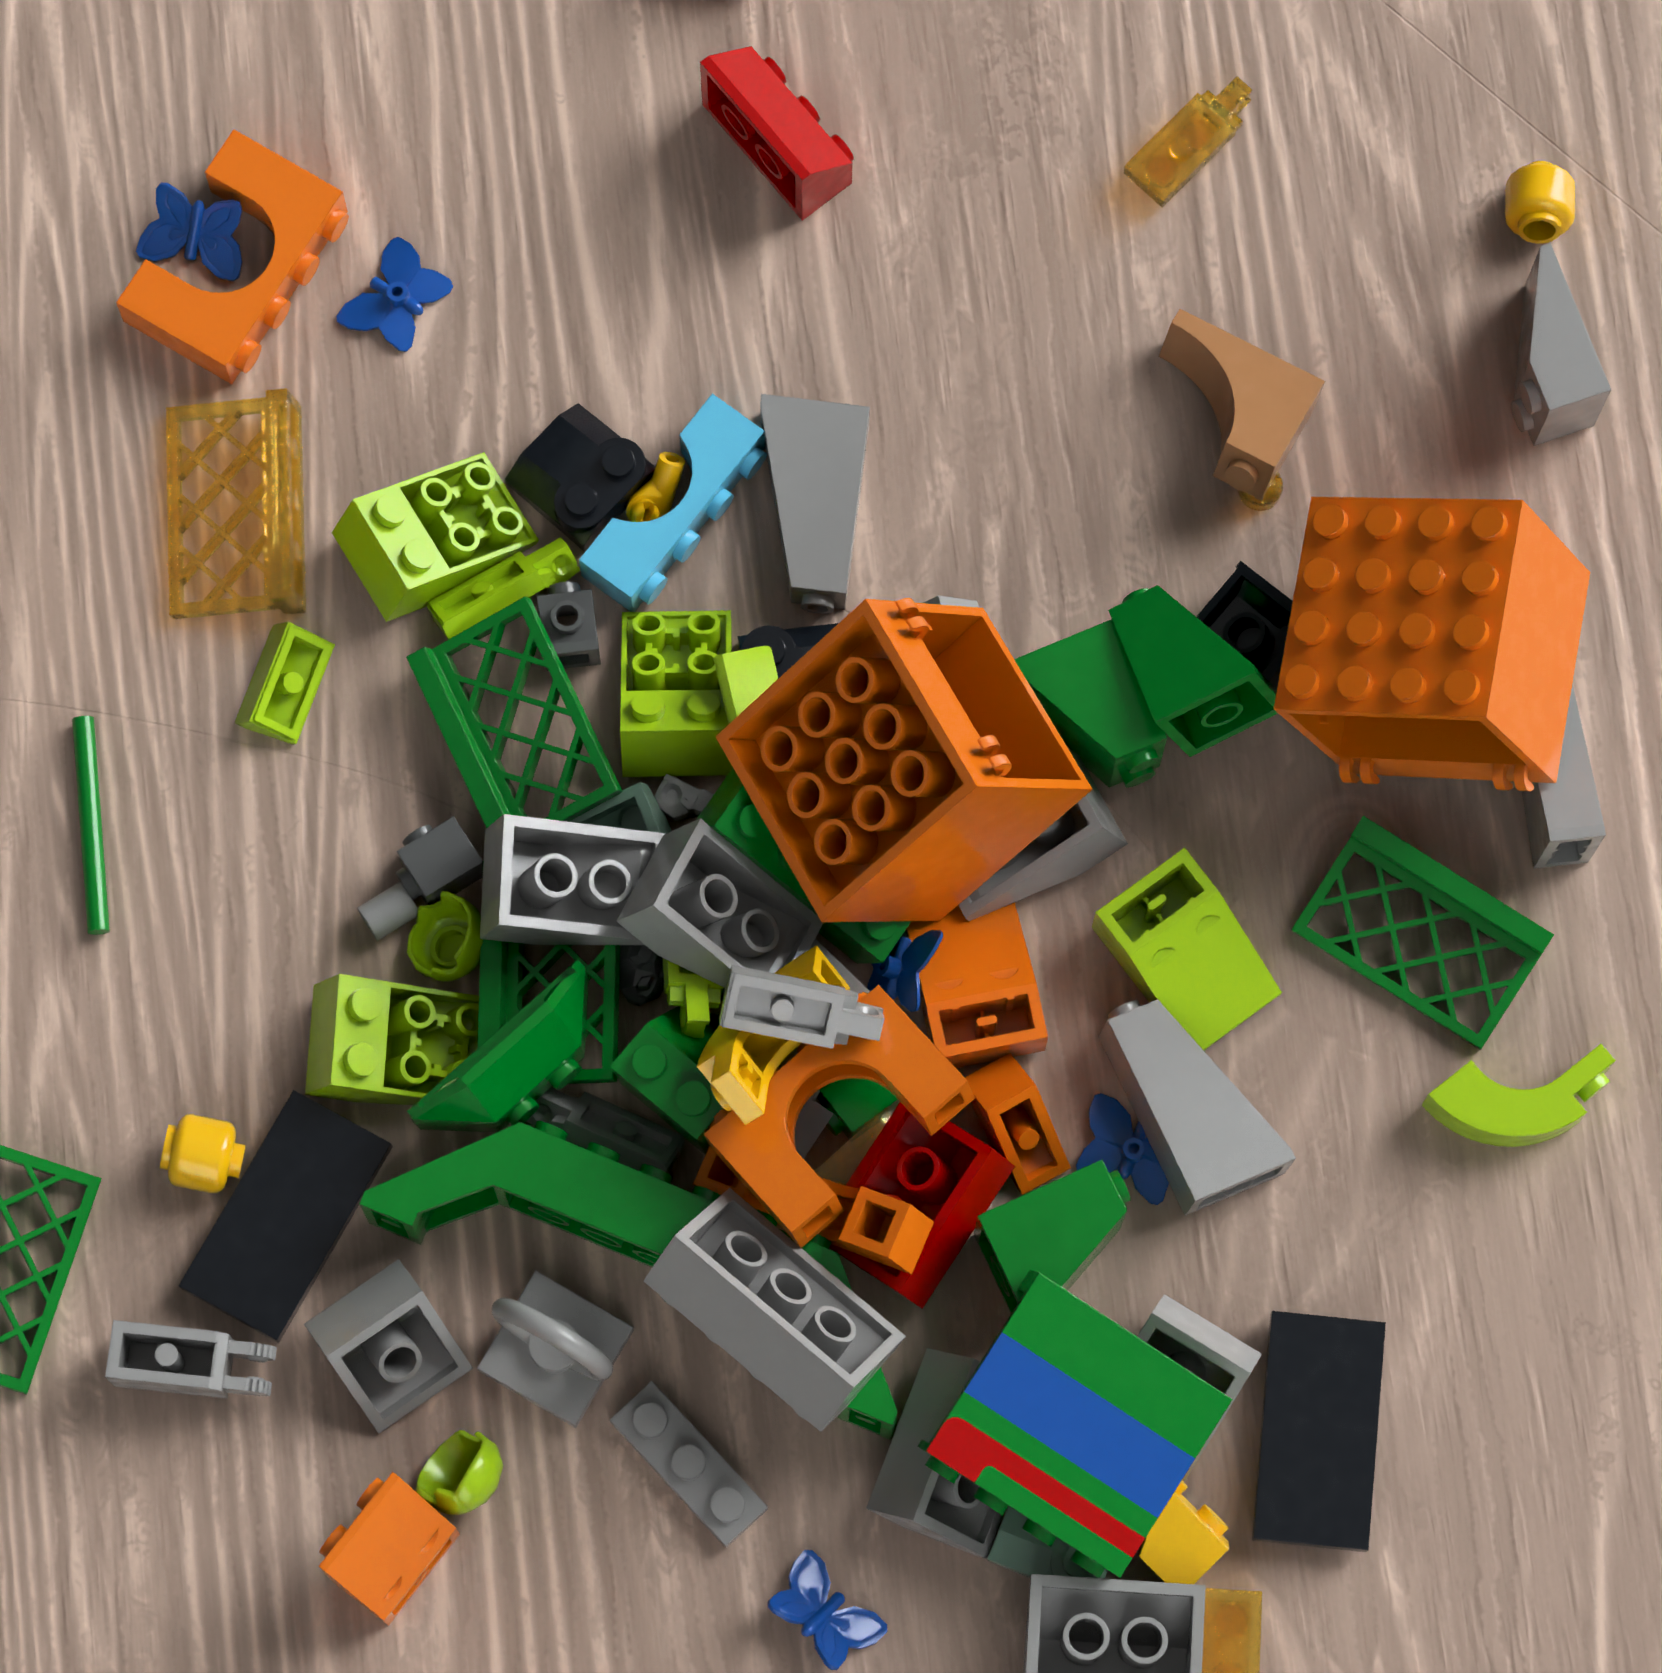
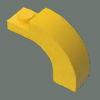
(743, 1062)

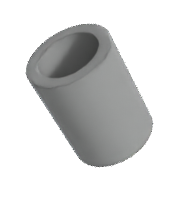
(388, 911)

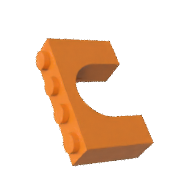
(226, 327)
(765, 1149)

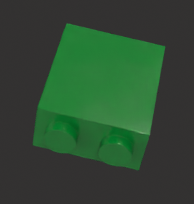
(1188, 674)
(1097, 704)
(664, 1075)
(1053, 1229)

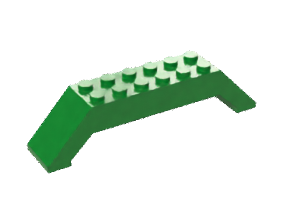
(581, 1195)

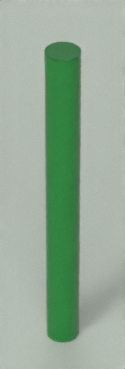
(90, 825)

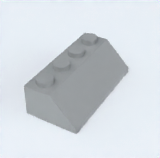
(773, 1308)

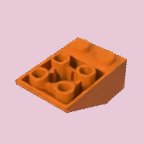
(980, 988)
(387, 1547)

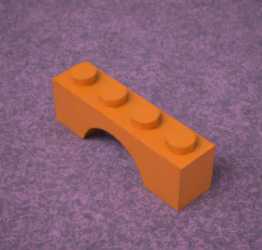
(869, 1226)

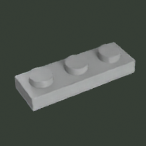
(689, 1464)

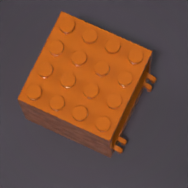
(1433, 639)
(902, 762)

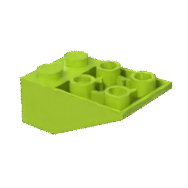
(431, 534)
(673, 693)
(1186, 949)
(386, 1039)

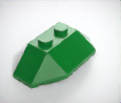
(515, 1064)

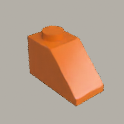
(1017, 1122)

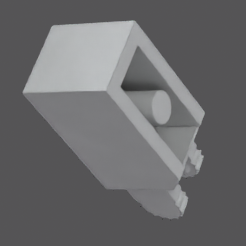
(182, 1360)

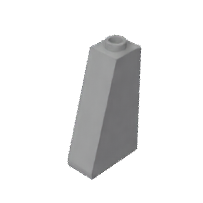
(816, 487)
(1566, 815)
(1190, 1111)

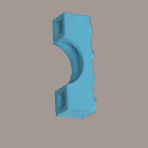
(633, 557)

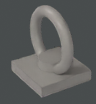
(554, 1348)

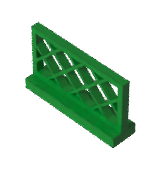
(468, 736)
(1449, 892)
(503, 988)
(62, 1268)

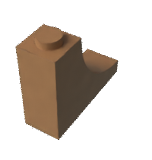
(1253, 394)

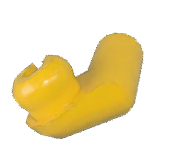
(658, 494)

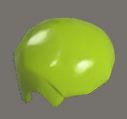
(446, 938)
(461, 1473)

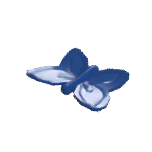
(197, 228)
(398, 299)
(901, 968)
(1123, 1148)
(808, 1605)

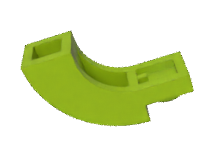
(1517, 1117)

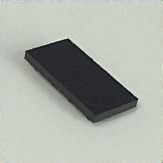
(285, 1216)
(1319, 1431)

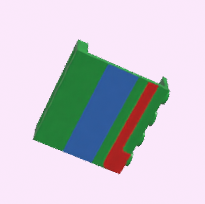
(1076, 1427)

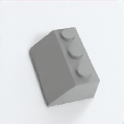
(915, 1494)
(1113, 1626)

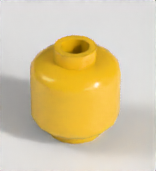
(1540, 202)
(201, 1153)

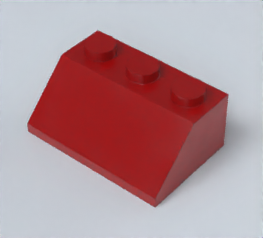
(775, 128)
(942, 1176)

